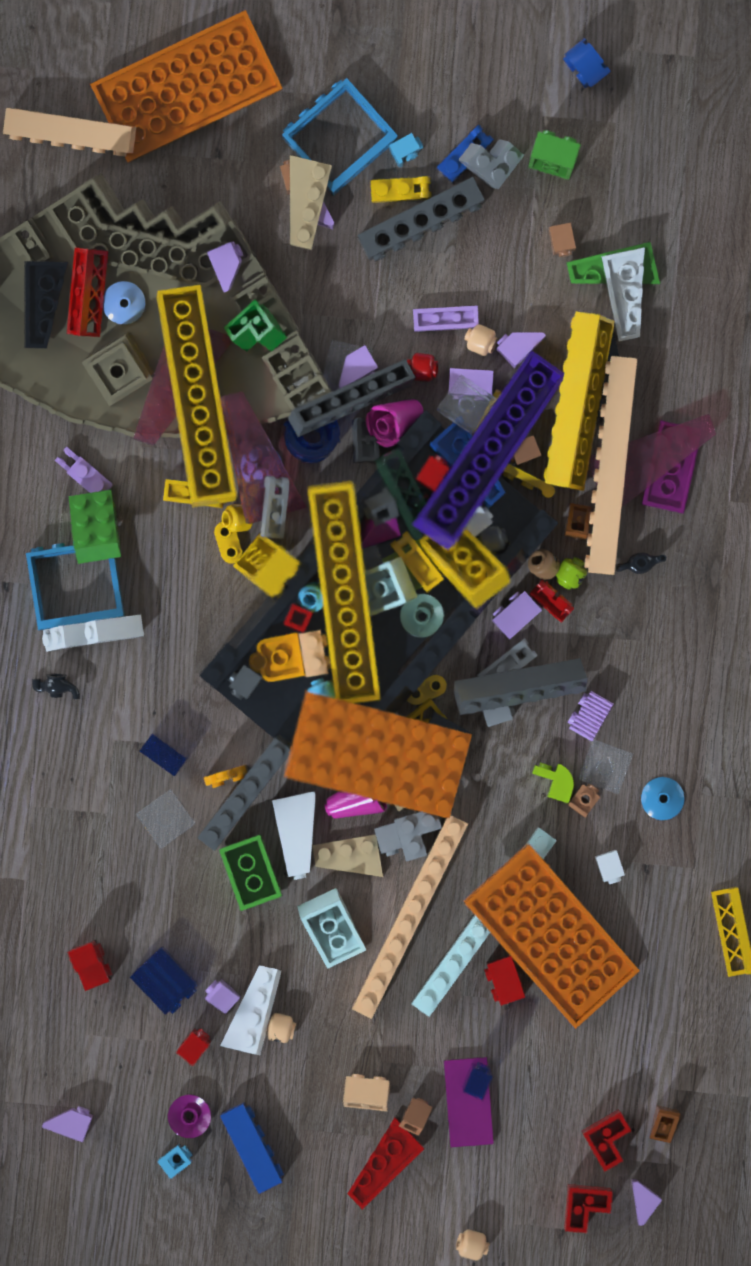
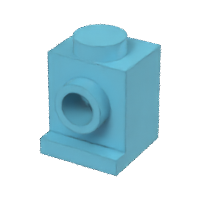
(406, 149)
(172, 1167)

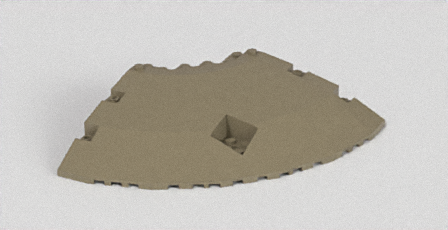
(156, 255)

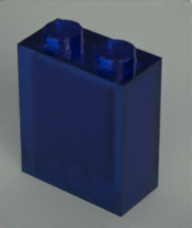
(164, 981)

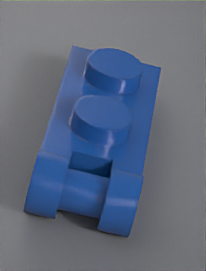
(451, 166)

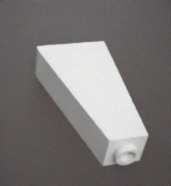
(295, 828)

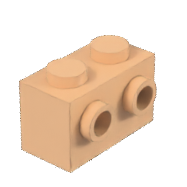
(313, 653)
(366, 1092)

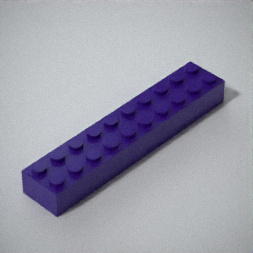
(489, 450)

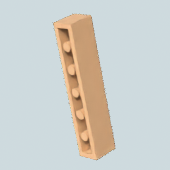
(69, 130)

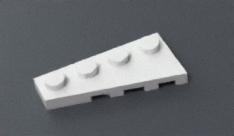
(253, 1015)

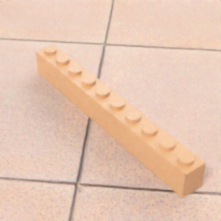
(612, 465)
(409, 916)

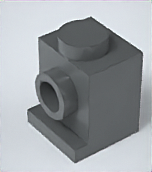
(380, 508)

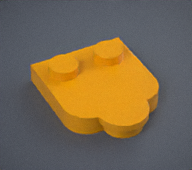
(278, 658)
(218, 779)

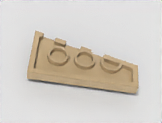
(307, 194)

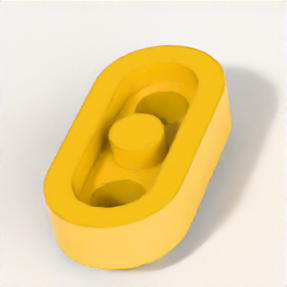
(228, 542)
(426, 690)

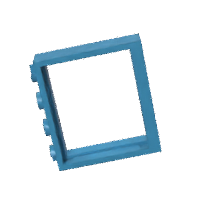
(324, 102)
(57, 550)

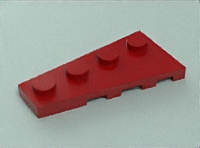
(387, 1161)

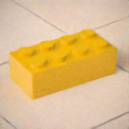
(266, 565)
(468, 567)

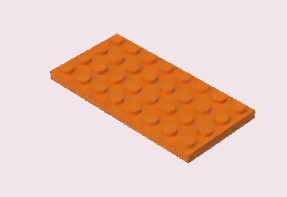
(188, 84)
(377, 755)
(551, 935)

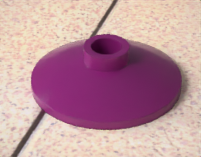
(189, 1127)

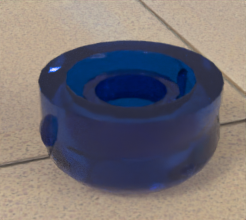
(312, 452)

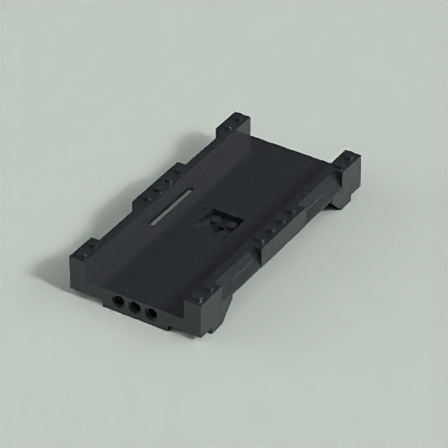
(278, 704)

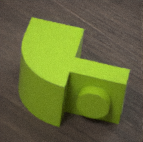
(561, 784)

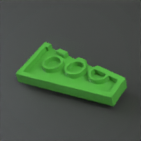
(591, 269)

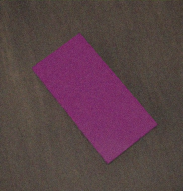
(671, 489)
(467, 1116)

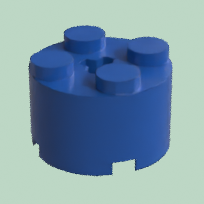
(587, 63)

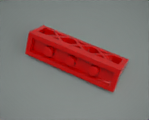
(83, 292)

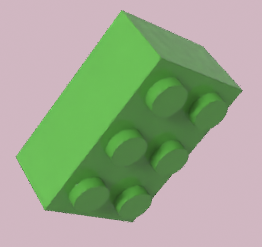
(554, 154)
(94, 526)
(250, 872)

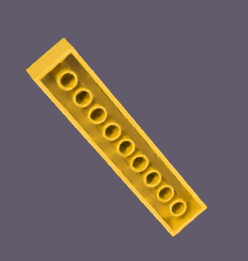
(196, 396)
(344, 592)

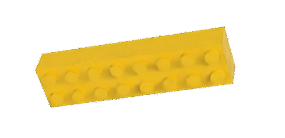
(579, 401)

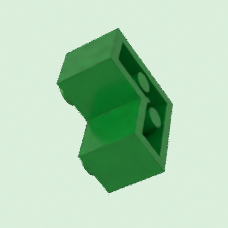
(254, 326)

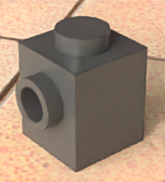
(244, 682)

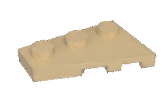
(350, 855)

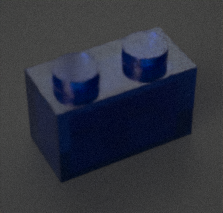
(163, 754)
(477, 1080)

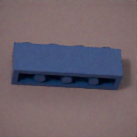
(251, 1147)

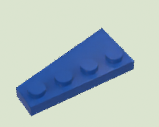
(450, 445)

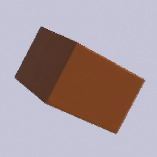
(577, 521)
(664, 1124)

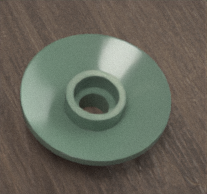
(422, 604)

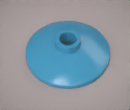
(652, 793)

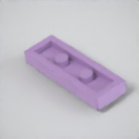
(445, 318)

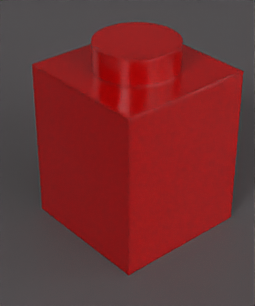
(298, 618)

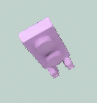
(84, 473)

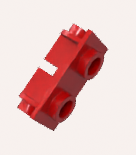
(544, 595)

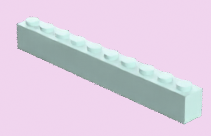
(465, 946)

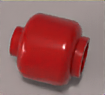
(423, 367)

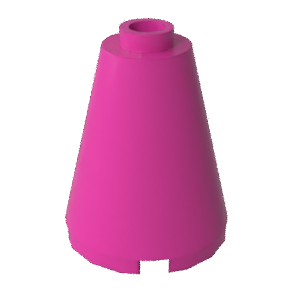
(392, 420)
(348, 805)

